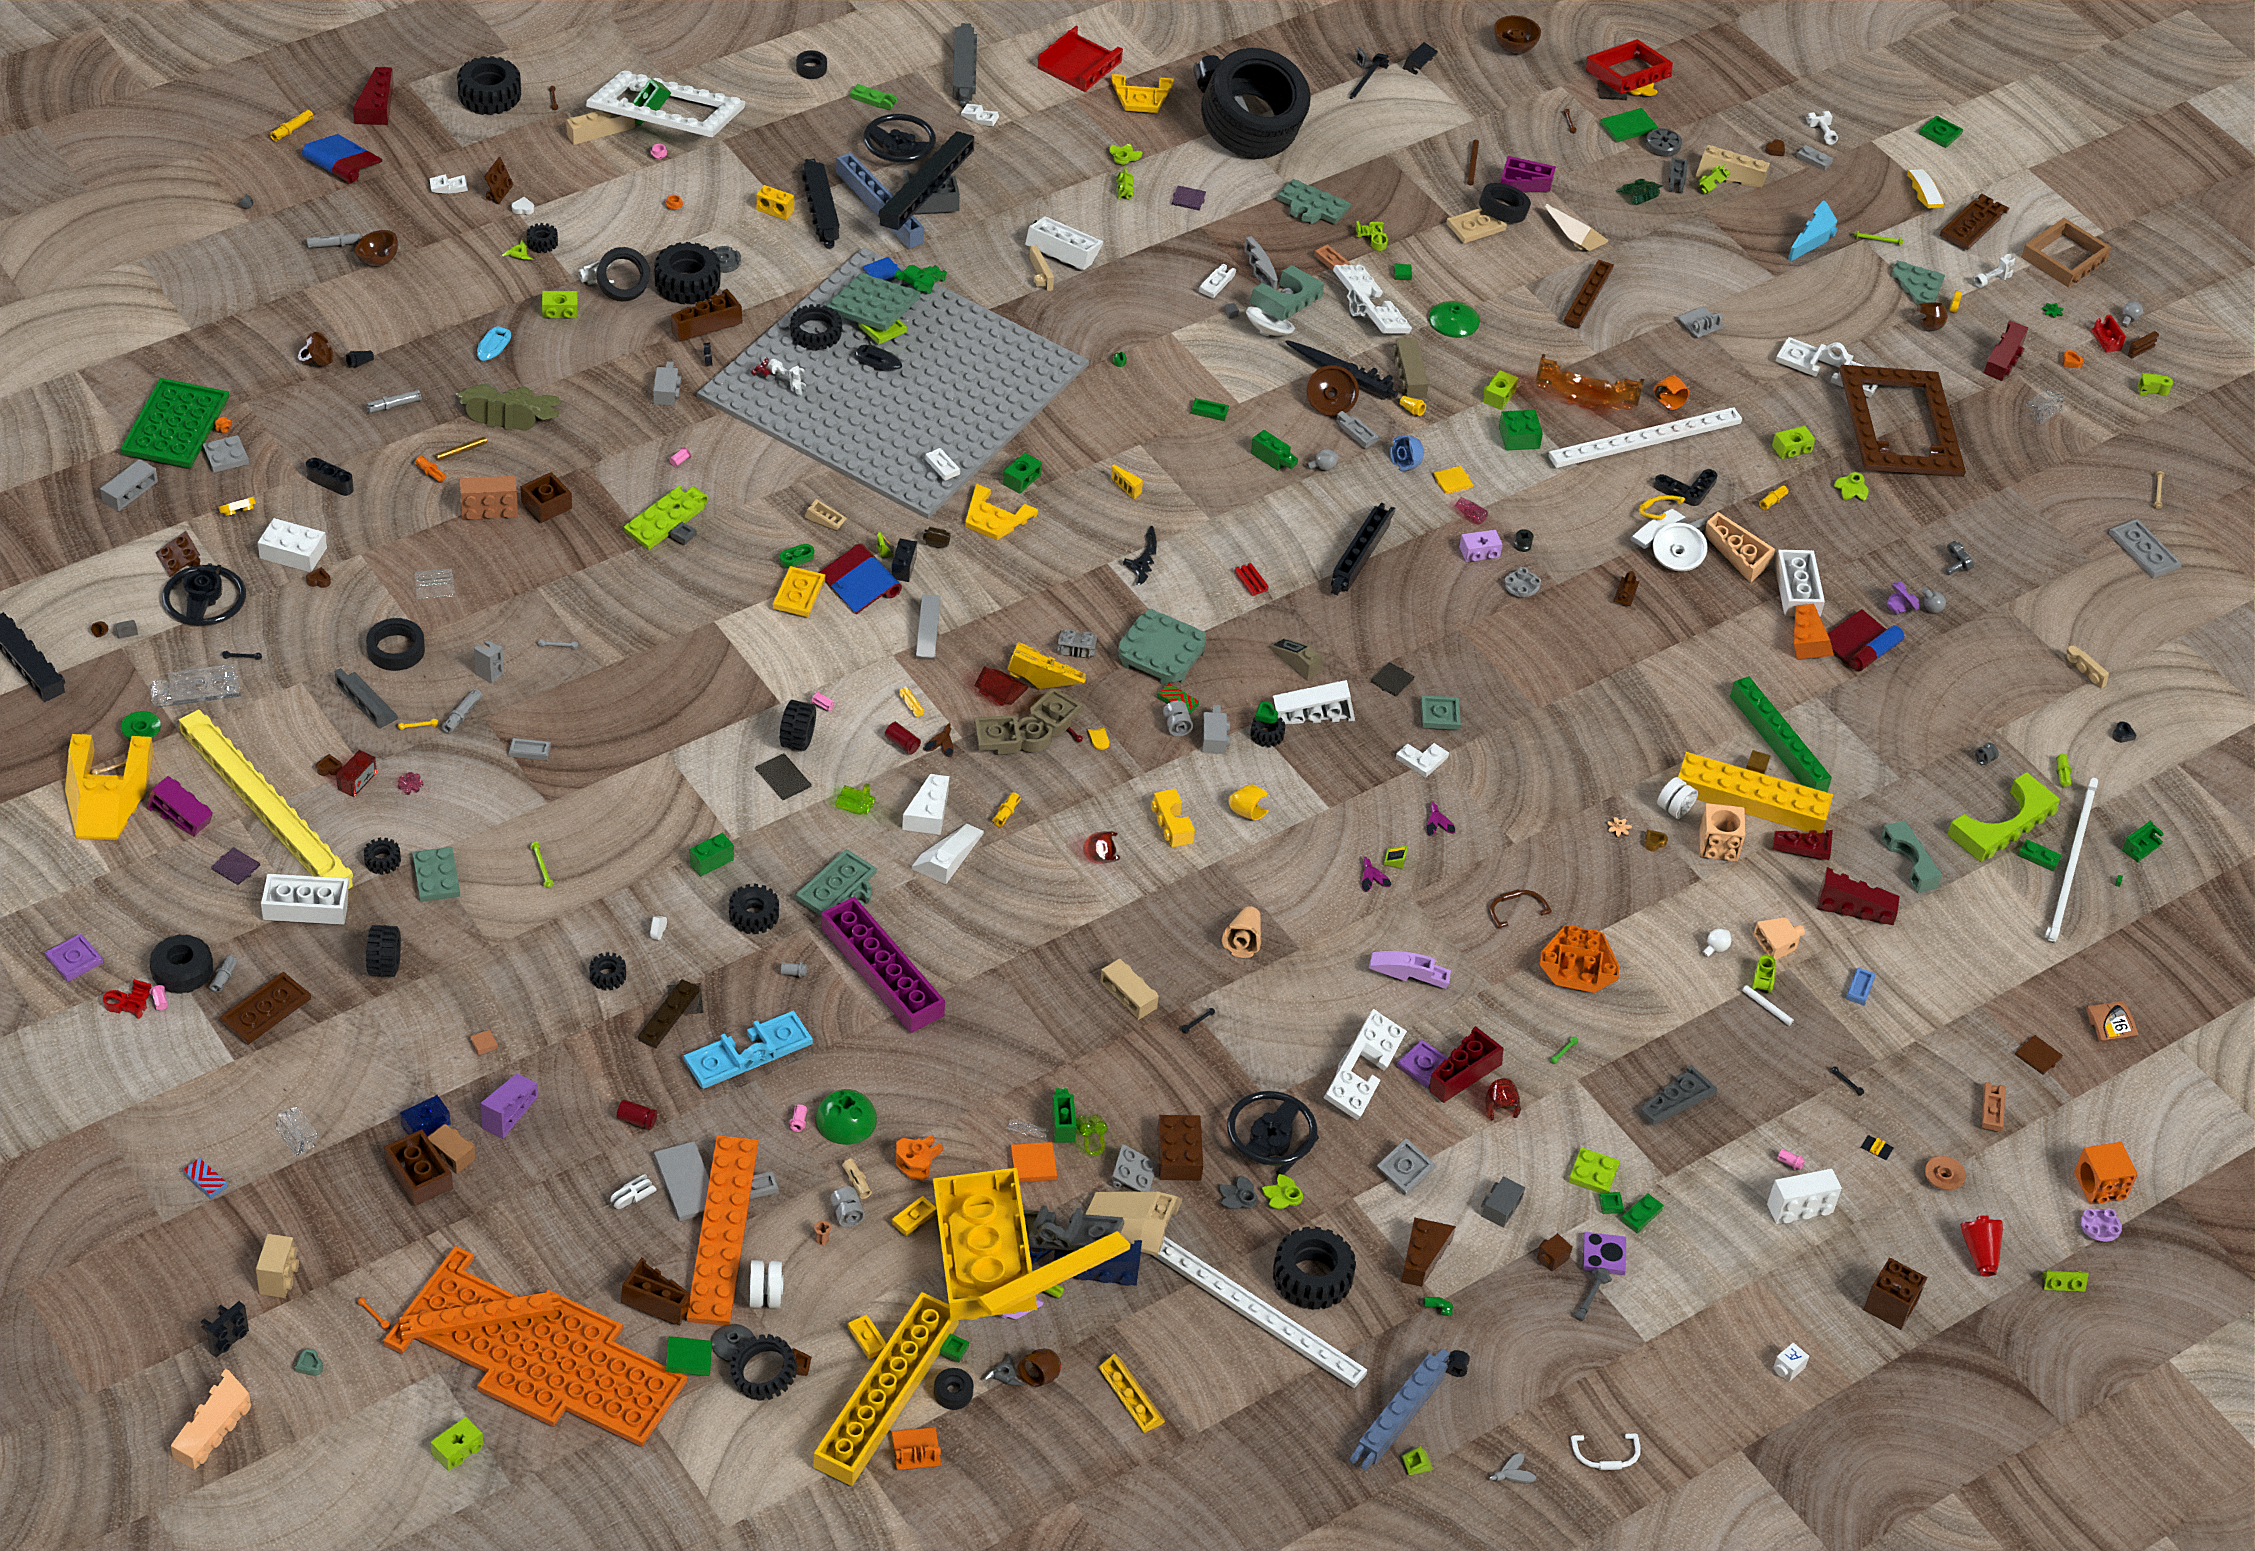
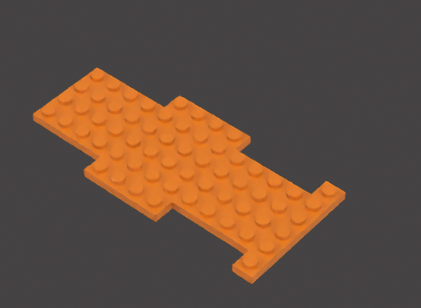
(548, 1360)

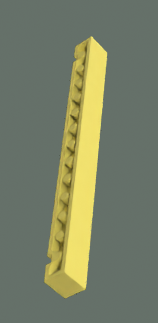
(262, 798)

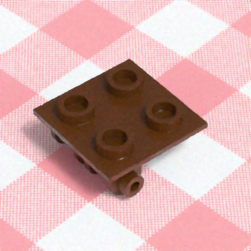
(498, 181)
(178, 554)

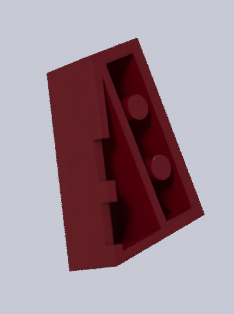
(2007, 351)

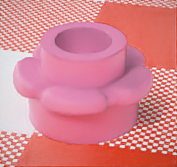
(659, 151)

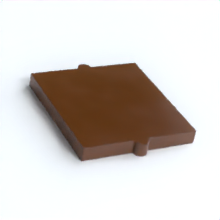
(2038, 1055)

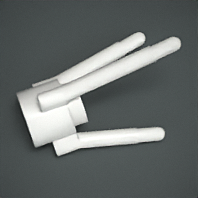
(588, 273)

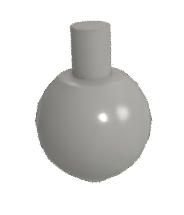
(2131, 312)
(1325, 459)
(1934, 601)

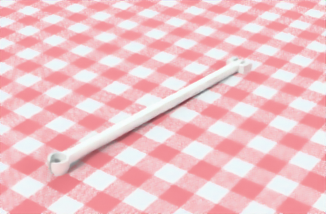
(2052, 933)

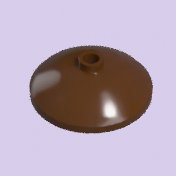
(1335, 380)

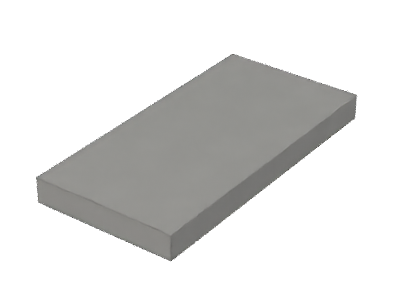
(2145, 548)
(684, 1179)

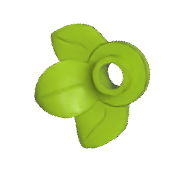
(1125, 154)
(1851, 487)
(1283, 1193)

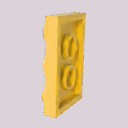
(799, 591)

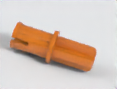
(430, 469)

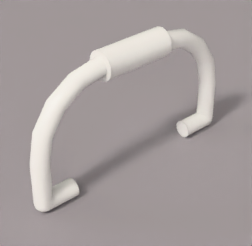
(1607, 1465)

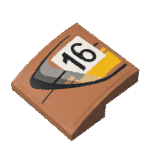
(2112, 1021)

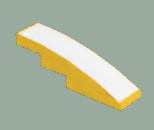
(1926, 188)

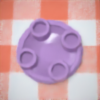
(2101, 1224)

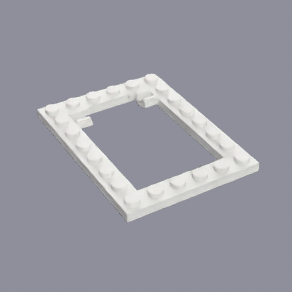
(607, 101)

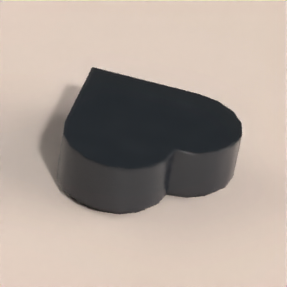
(707, 354)
(2124, 732)

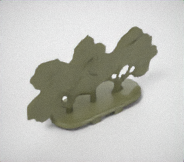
(511, 409)

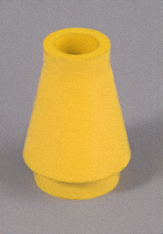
(1413, 405)

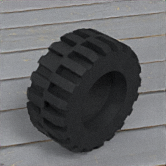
(489, 85)
(684, 258)
(1310, 1289)

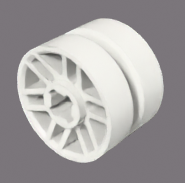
(1677, 797)

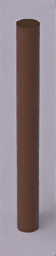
(1472, 167)

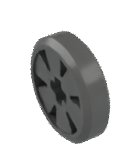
(1663, 142)

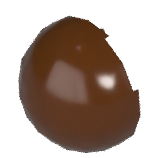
(377, 247)

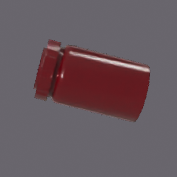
(902, 738)
(636, 1114)

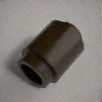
(936, 537)

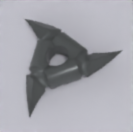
(997, 1372)

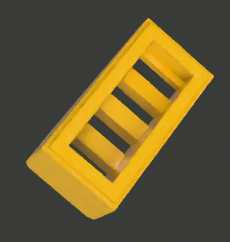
(1127, 481)

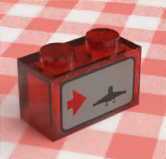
(356, 773)

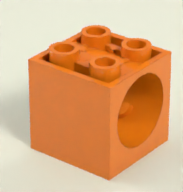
(2105, 1173)

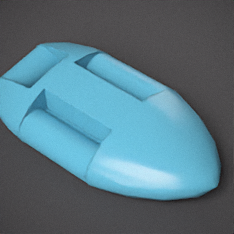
(492, 343)

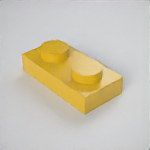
(914, 1216)
(867, 1336)

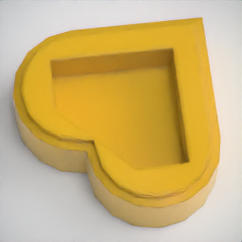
(1955, 301)

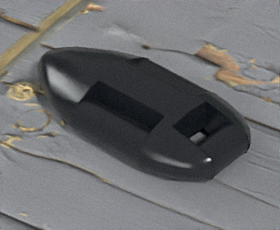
(877, 357)

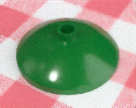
(1454, 319)

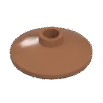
(1945, 1173)

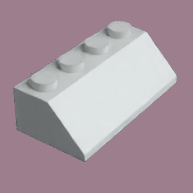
(1063, 242)
(305, 899)

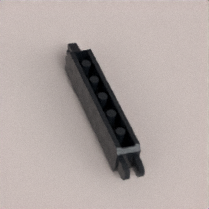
(821, 202)
(1361, 548)

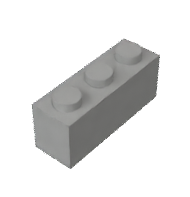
(128, 485)

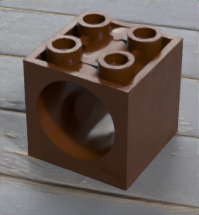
(1895, 1293)

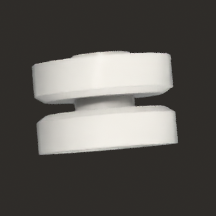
(766, 1284)

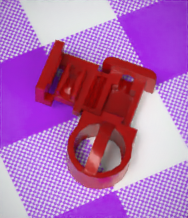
(133, 1003)

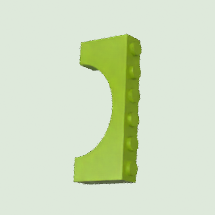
(1986, 839)

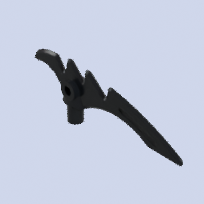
(1141, 563)

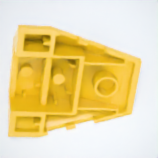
(1042, 670)

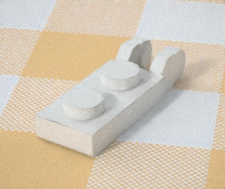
(1217, 281)

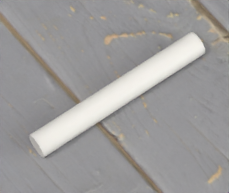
(1768, 1005)

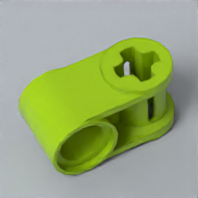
(1764, 974)

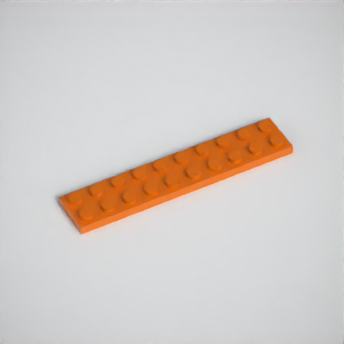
(723, 1231)

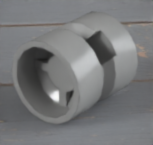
(1177, 718)
(847, 1206)

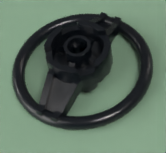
(898, 145)
(202, 589)
(1272, 1132)

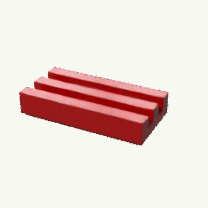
(1254, 577)

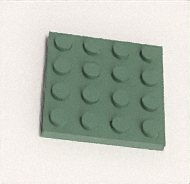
(873, 301)

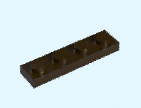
(668, 1013)

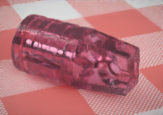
(1468, 508)

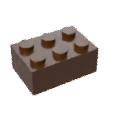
(1180, 1147)
(418, 1167)

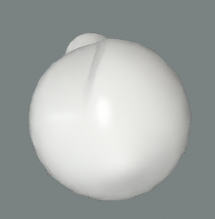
(1718, 941)

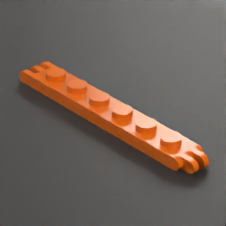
(479, 1315)

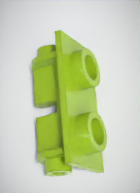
(1718, 174)
(1125, 184)
(2065, 1280)

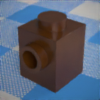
(1554, 1252)

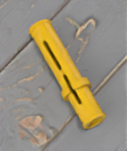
(287, 128)

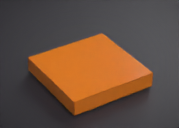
(1034, 1161)

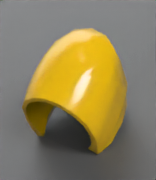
(1245, 802)

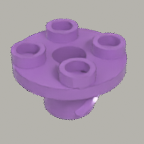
(1901, 599)

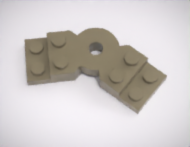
(1047, 719)

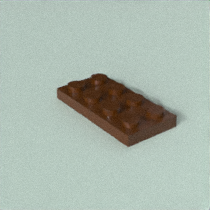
(265, 1008)

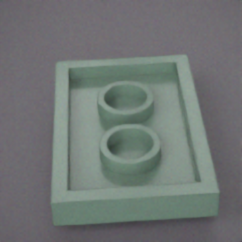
(436, 874)

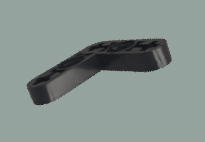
(1663, 482)

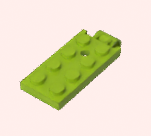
(661, 518)

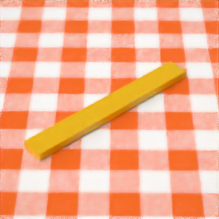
(1054, 1273)

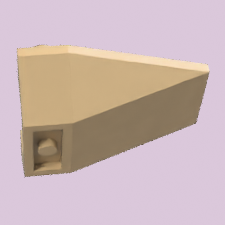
(1143, 1213)

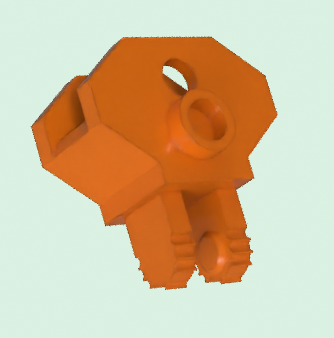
(916, 1156)

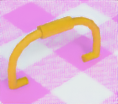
(1649, 502)

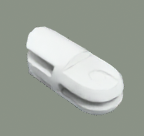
(633, 1192)

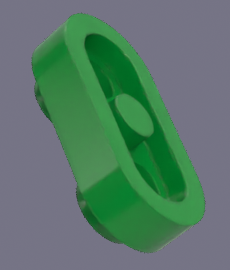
(797, 555)

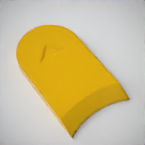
(1099, 738)

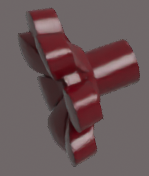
(761, 368)

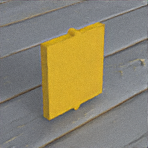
(1453, 479)

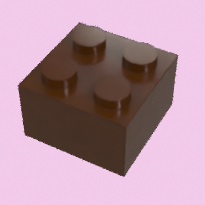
(546, 497)

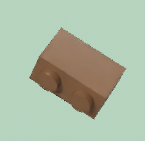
(453, 1148)

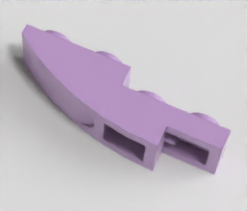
(1406, 964)

